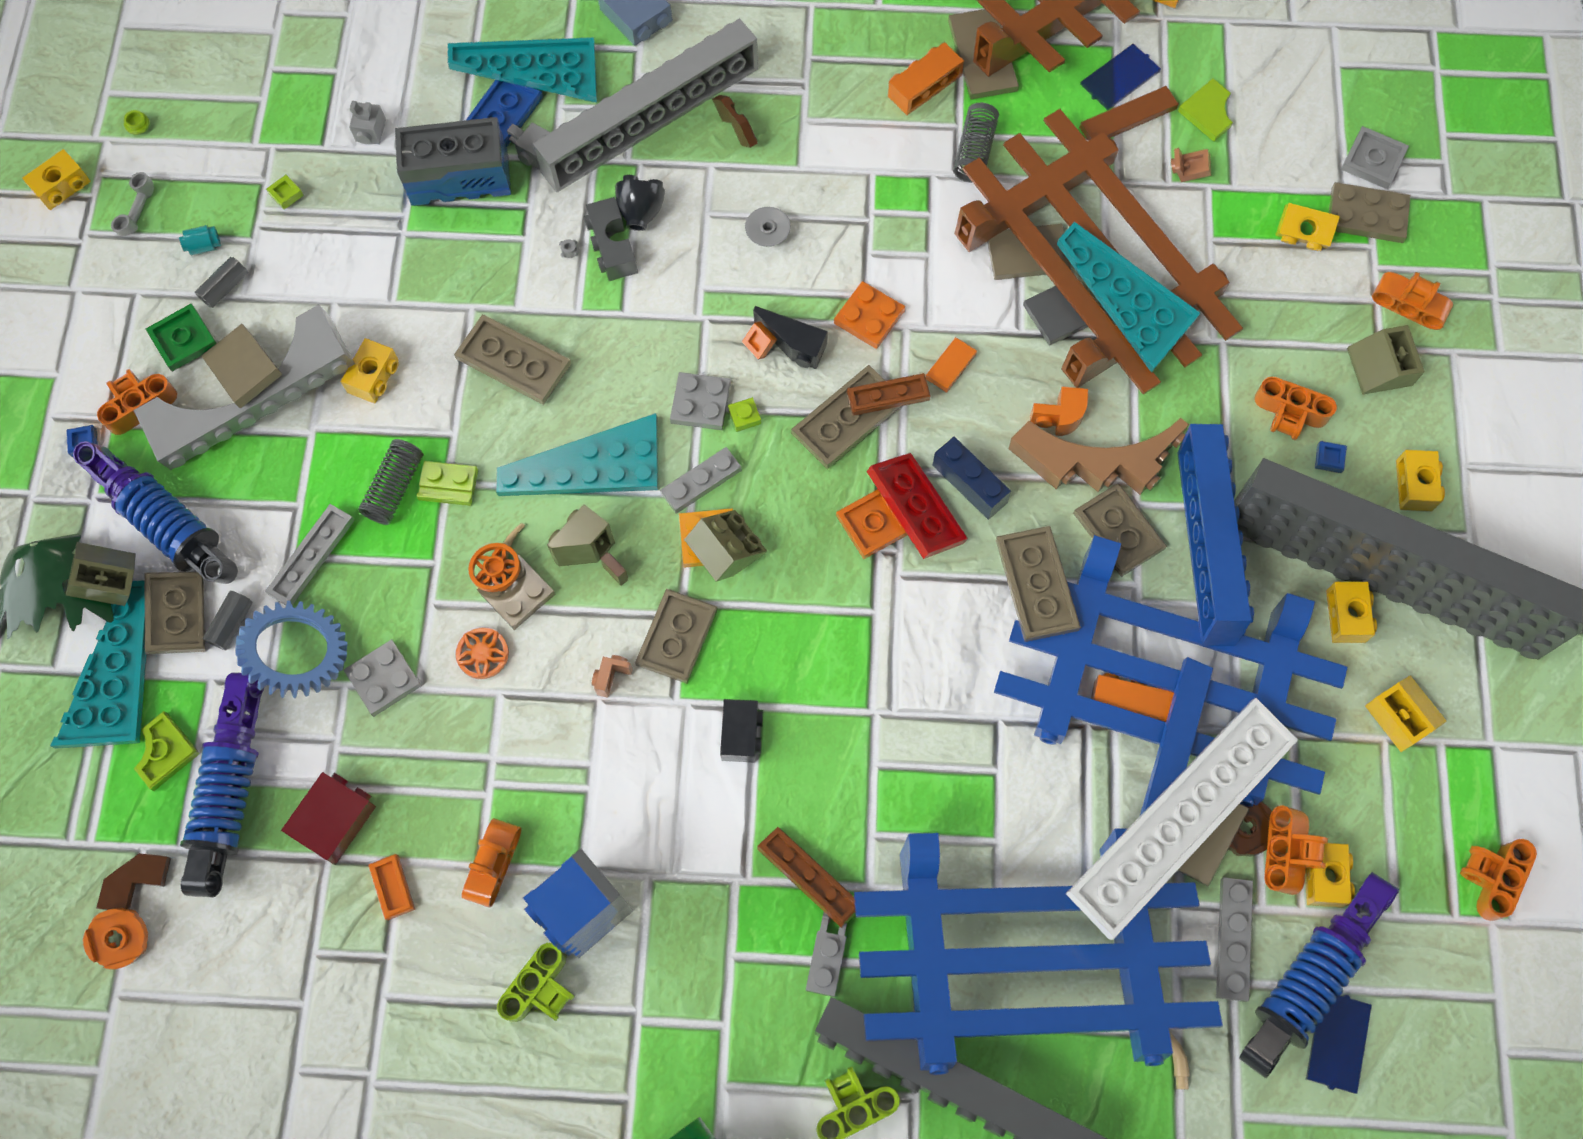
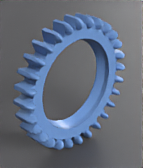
(252, 664)

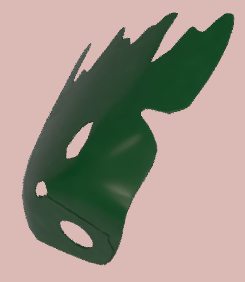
(41, 585)

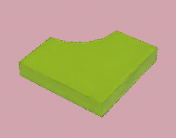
(1207, 109)
(165, 751)

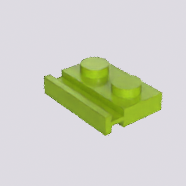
(447, 483)

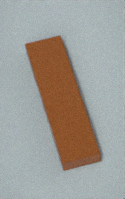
(1130, 114)
(808, 876)

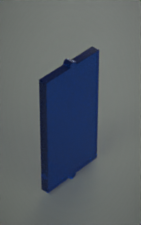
(1120, 76)
(1340, 1045)

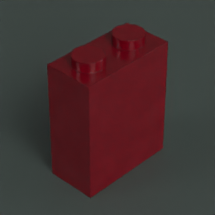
(329, 817)

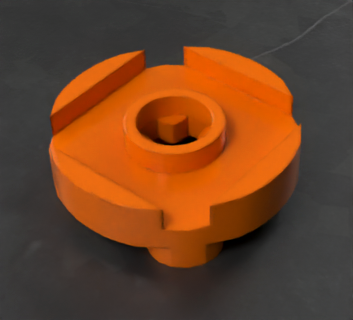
(108, 954)

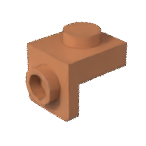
(1191, 165)
(603, 678)

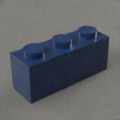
(971, 477)

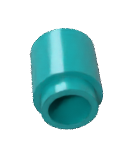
(200, 240)

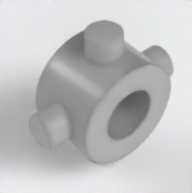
(568, 248)

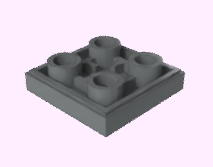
(1053, 315)

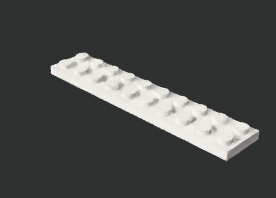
(1181, 819)

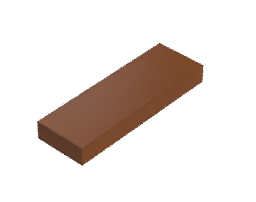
(888, 394)

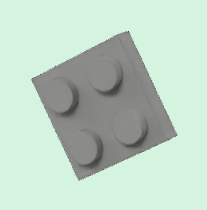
(1374, 157)
(700, 401)
(382, 678)

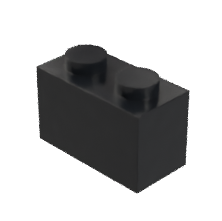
(739, 731)

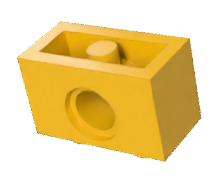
(56, 179)
(1323, 226)
(370, 357)
(1413, 493)
(1343, 625)
(1324, 892)

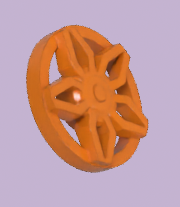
(494, 567)
(482, 653)

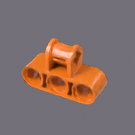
(1413, 299)
(128, 393)
(1291, 417)
(1302, 853)
(491, 862)
(1487, 869)

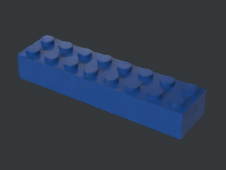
(1214, 535)

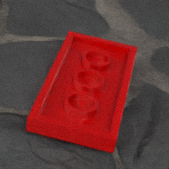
(917, 505)

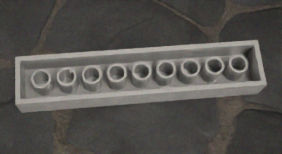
(647, 105)

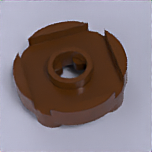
(1254, 843)

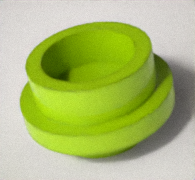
(136, 122)

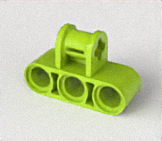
(547, 996)
(854, 1096)

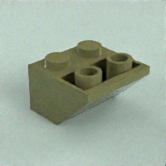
(1386, 360)
(581, 539)
(724, 544)
(101, 574)

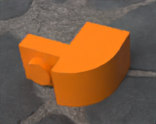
(1065, 415)

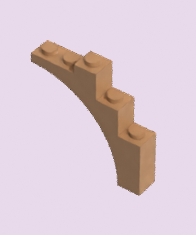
(1061, 460)

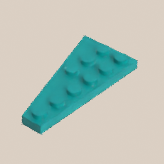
(544, 64)
(1139, 305)
(604, 462)
(111, 684)

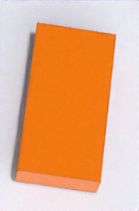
(951, 364)
(391, 887)

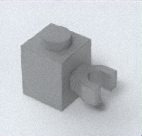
(367, 122)
(524, 142)

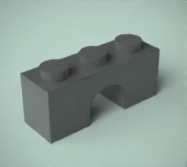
(616, 256)

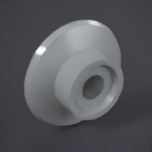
(764, 219)

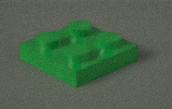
(181, 337)

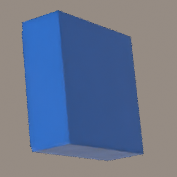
(80, 434)
(1330, 457)

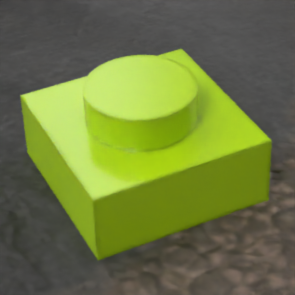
(284, 192)
(744, 414)

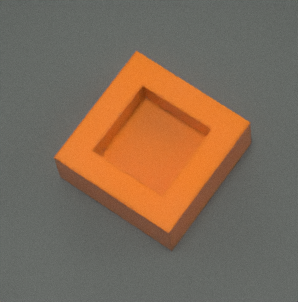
(759, 340)

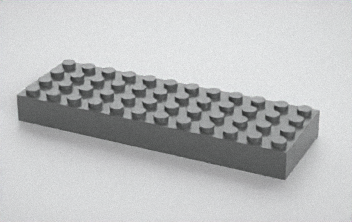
(1409, 561)

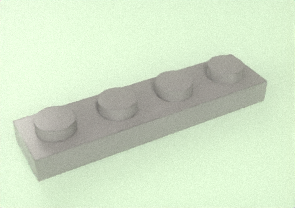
(310, 555)
(1234, 939)

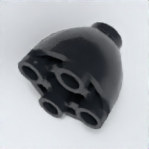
(639, 200)

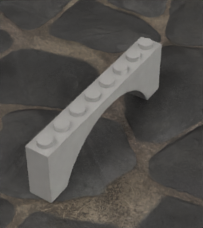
(312, 359)

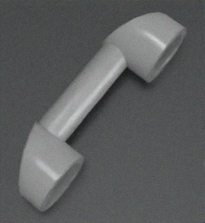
(143, 185)

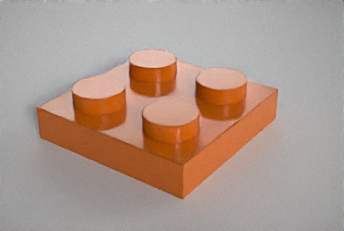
(869, 315)
(870, 524)

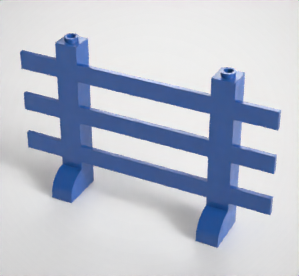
(1276, 658)
(930, 964)

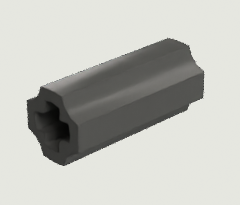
(221, 282)
(227, 620)

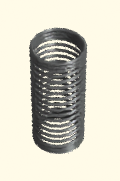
(979, 123)
(376, 512)

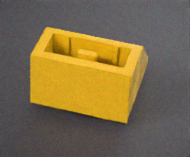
(1405, 713)

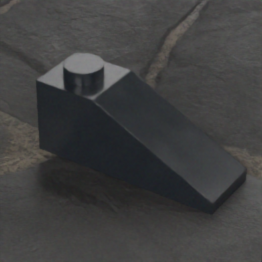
(796, 339)

